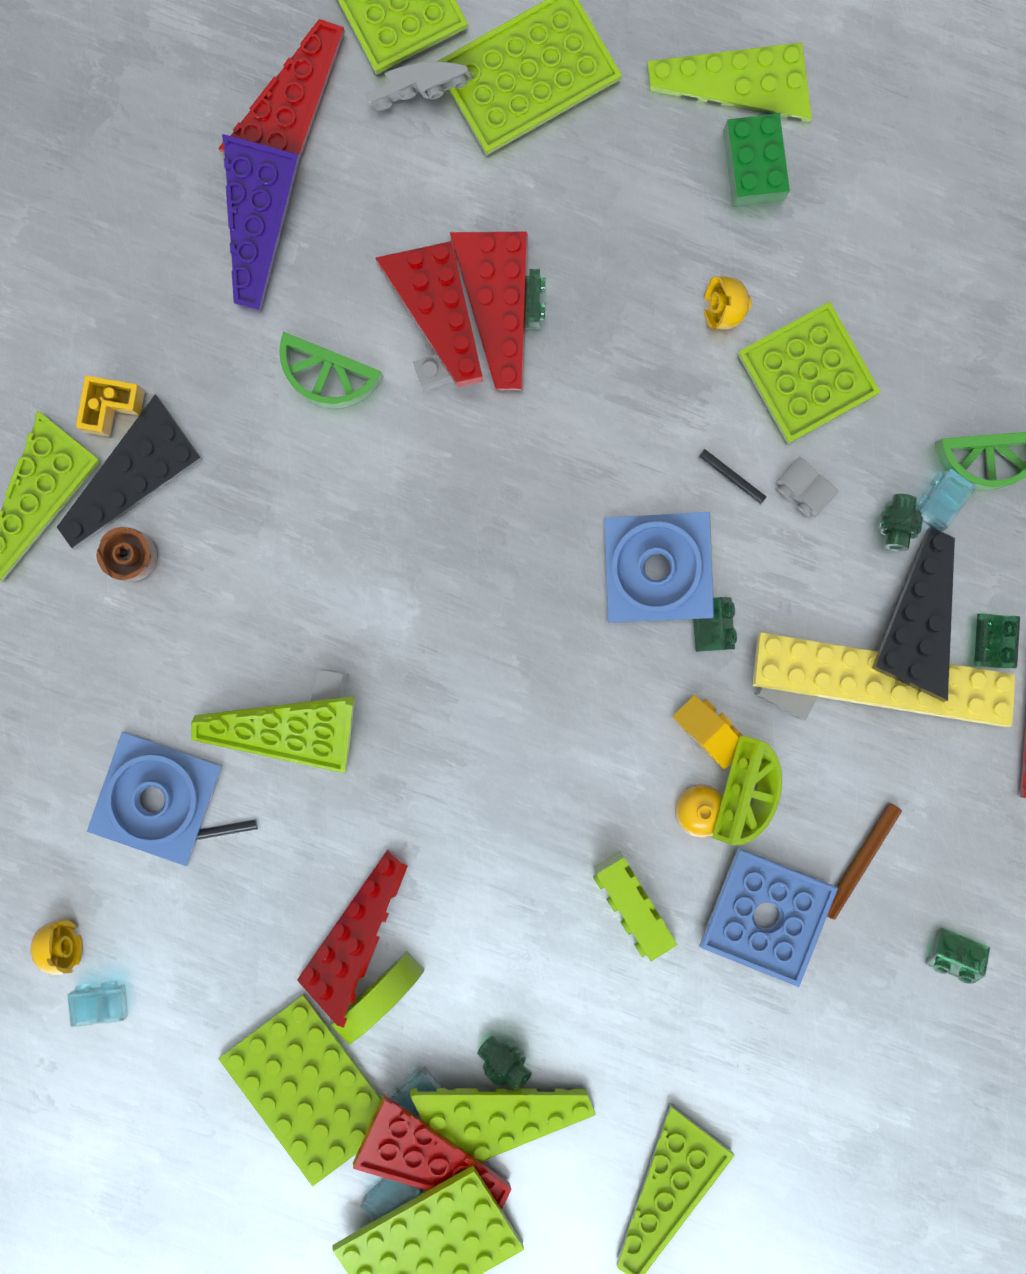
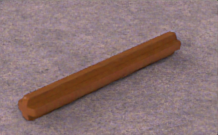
(864, 858)

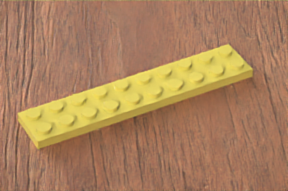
(848, 676)

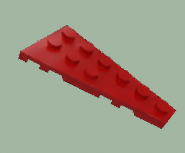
(290, 101)
(496, 286)
(435, 299)
(351, 943)
(415, 1154)

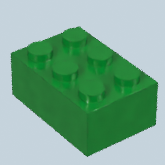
(756, 160)

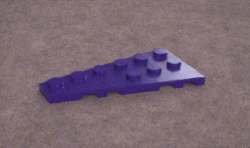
(257, 202)

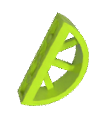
(737, 819)
(379, 997)

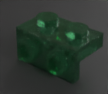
(534, 309)
(719, 631)
(997, 641)
(959, 957)

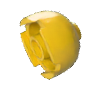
(727, 302)
(698, 810)
(56, 948)

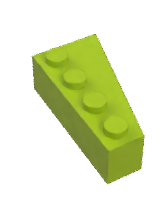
(635, 907)

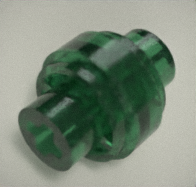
(900, 522)
(504, 1063)

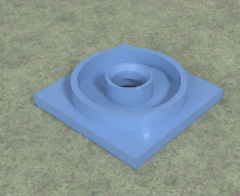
(686, 588)
(187, 791)
(788, 944)

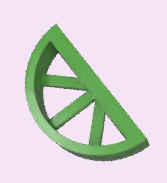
(330, 359)
(977, 444)

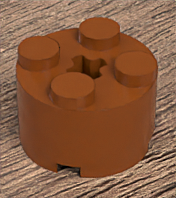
(113, 549)

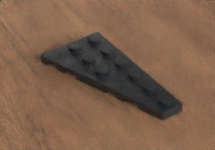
(140, 465)
(920, 630)

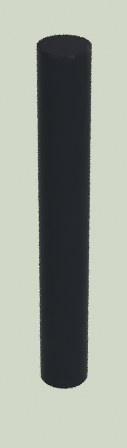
(732, 476)
(227, 829)

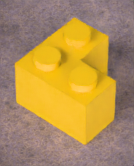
(102, 399)
(709, 730)

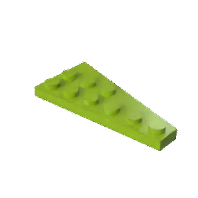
(746, 79)
(40, 487)
(677, 1179)

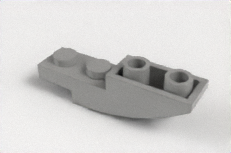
(427, 77)

